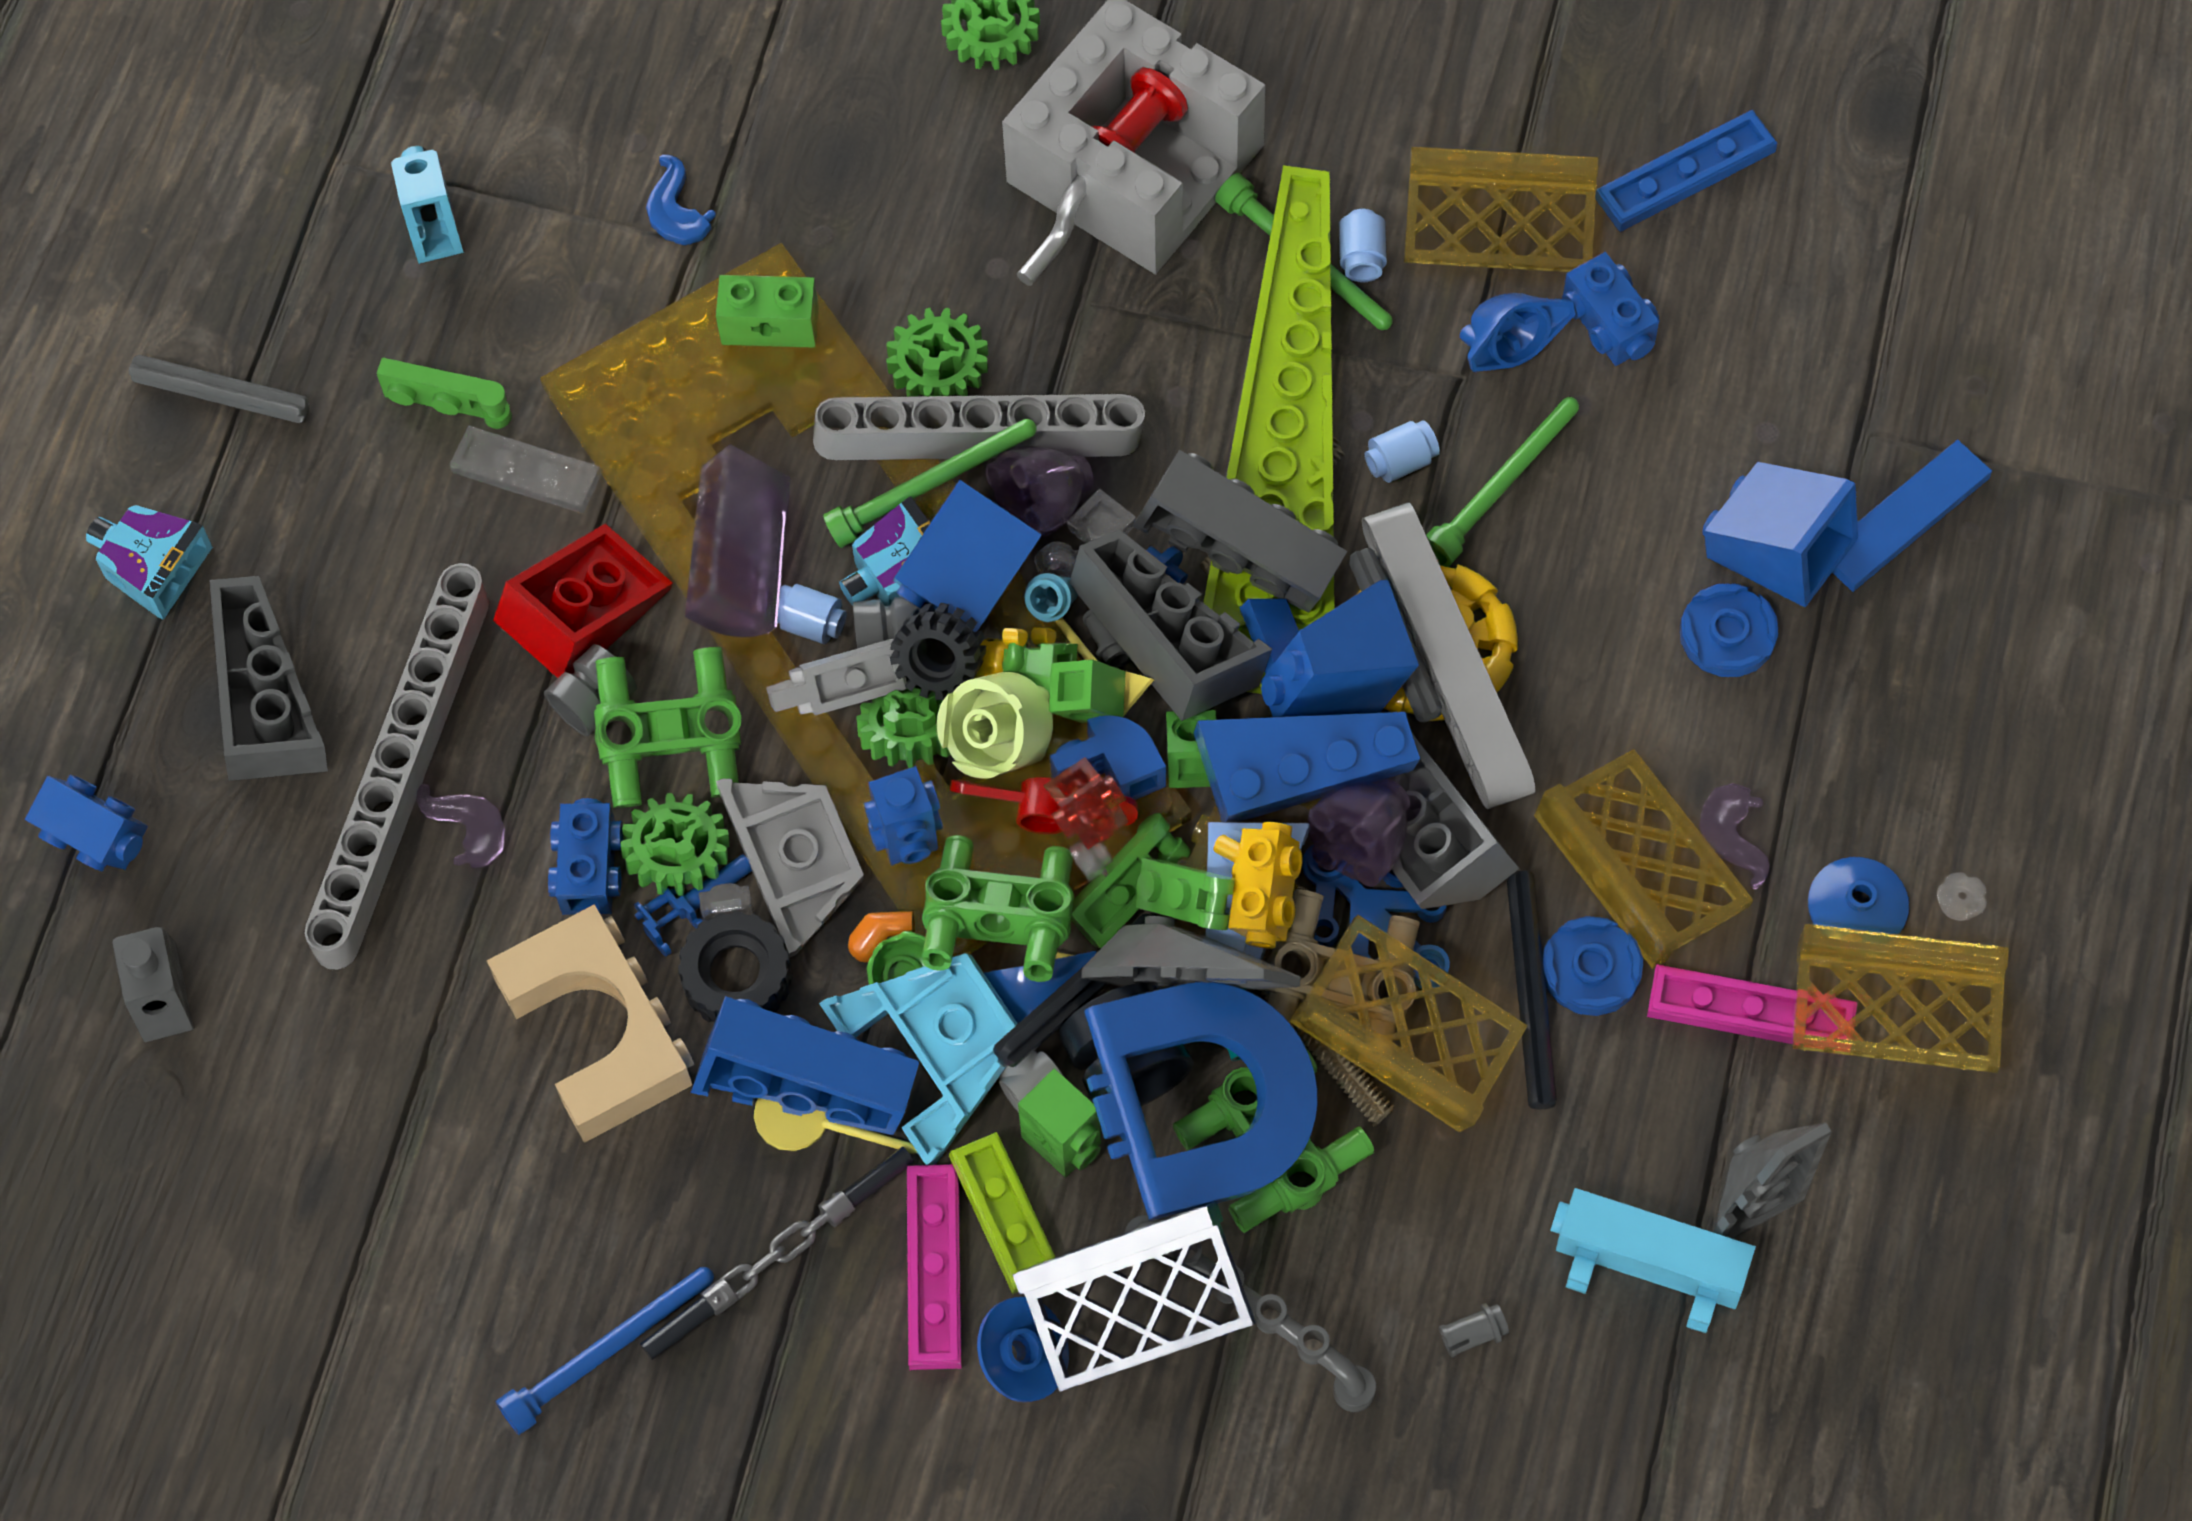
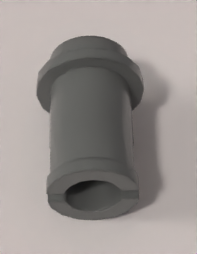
(1108, 650)
(1474, 1330)

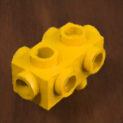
(1264, 877)

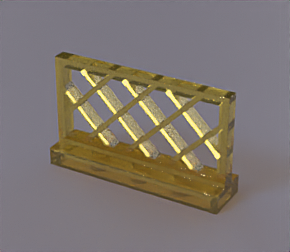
(1505, 172)
(1613, 882)
(1905, 957)
(1386, 1060)

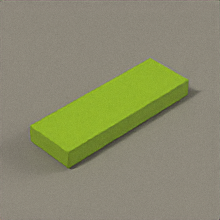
(1001, 1206)

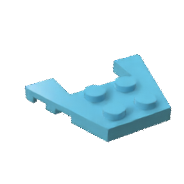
(951, 1026)

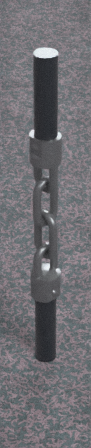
(722, 1295)

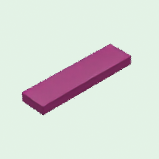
(1735, 1005)
(933, 1268)

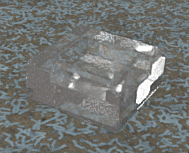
(1100, 517)
(725, 899)

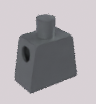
(150, 972)

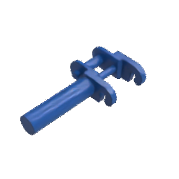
(686, 905)

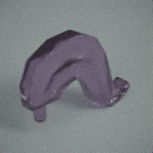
(482, 820)
(1718, 826)

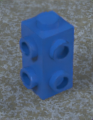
(1612, 309)
(903, 816)
(96, 828)
(585, 858)

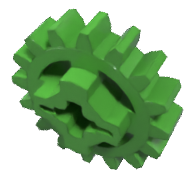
(990, 30)
(932, 339)
(907, 730)
(674, 844)

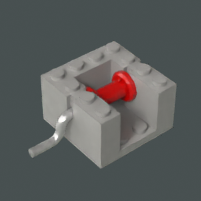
(1131, 136)

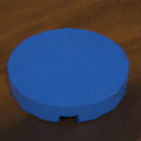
(1728, 630)
(1592, 966)

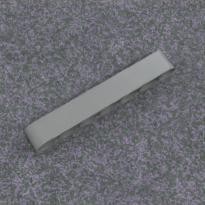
(959, 414)
(1450, 657)

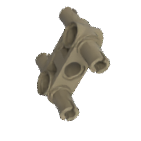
(1314, 957)

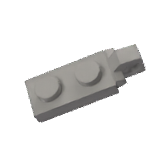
(838, 681)

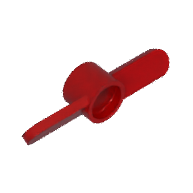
(1034, 803)

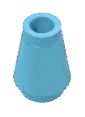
(1042, 599)

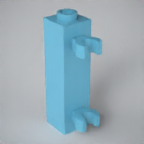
(1653, 1250)

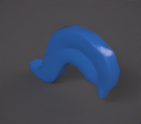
(668, 217)

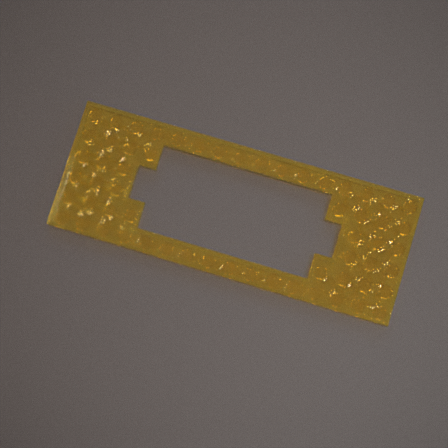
(648, 419)

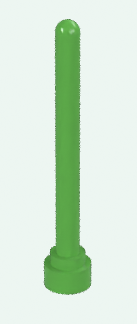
(1238, 197)
(849, 522)
(1449, 538)

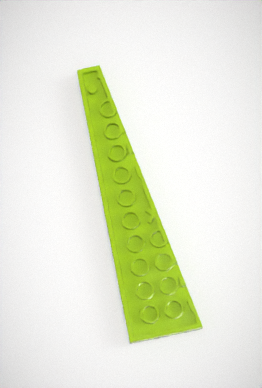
(1286, 397)

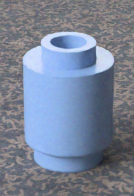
(1362, 245)
(1401, 450)
(810, 613)

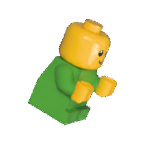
(1034, 663)

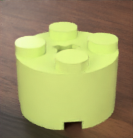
(995, 724)

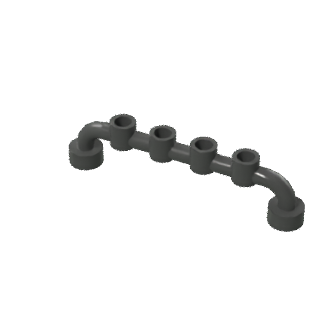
(1353, 1384)

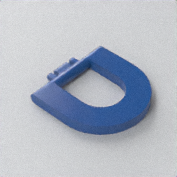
(1254, 1034)

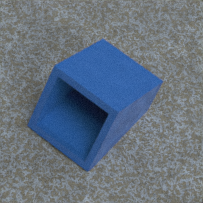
(1784, 529)
(966, 556)
(1344, 660)

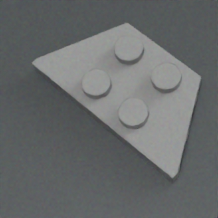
(794, 853)

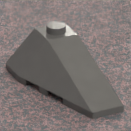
(1446, 847)
(1176, 956)
(1769, 1177)

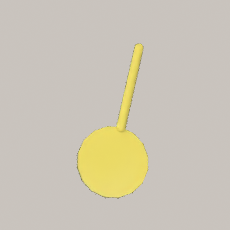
(799, 1132)

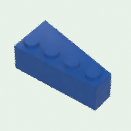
(1288, 761)
(804, 1068)

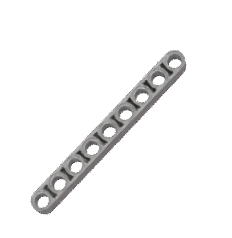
(401, 784)

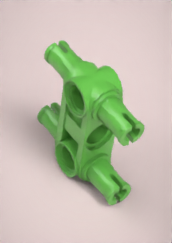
(665, 725)
(998, 908)
(1280, 1194)

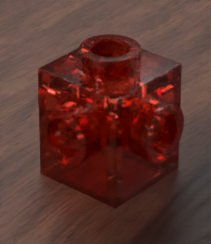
(1086, 804)

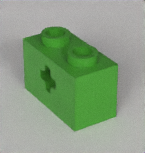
(767, 311)
(1060, 1124)

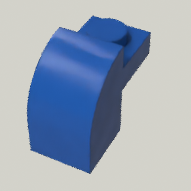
(1118, 750)

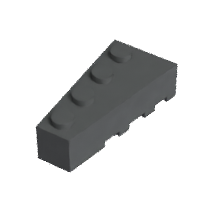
(1241, 531)
(1166, 627)
(261, 701)

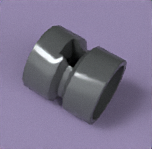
(879, 622)
(577, 694)

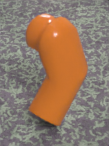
(876, 928)

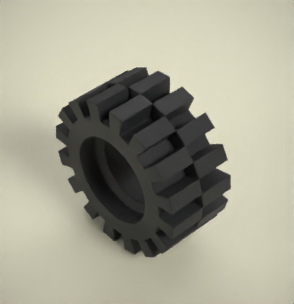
(948, 629)

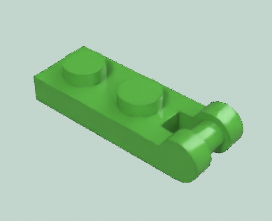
(444, 391)
(1184, 893)
(1111, 900)

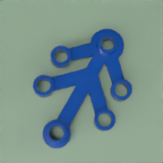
(1372, 906)

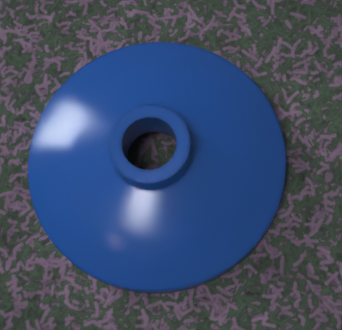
(1834, 906)
(1030, 1374)

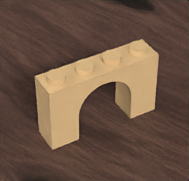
(586, 956)

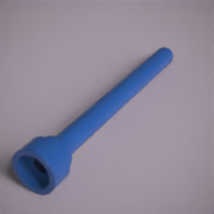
(523, 1406)

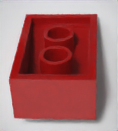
(579, 598)

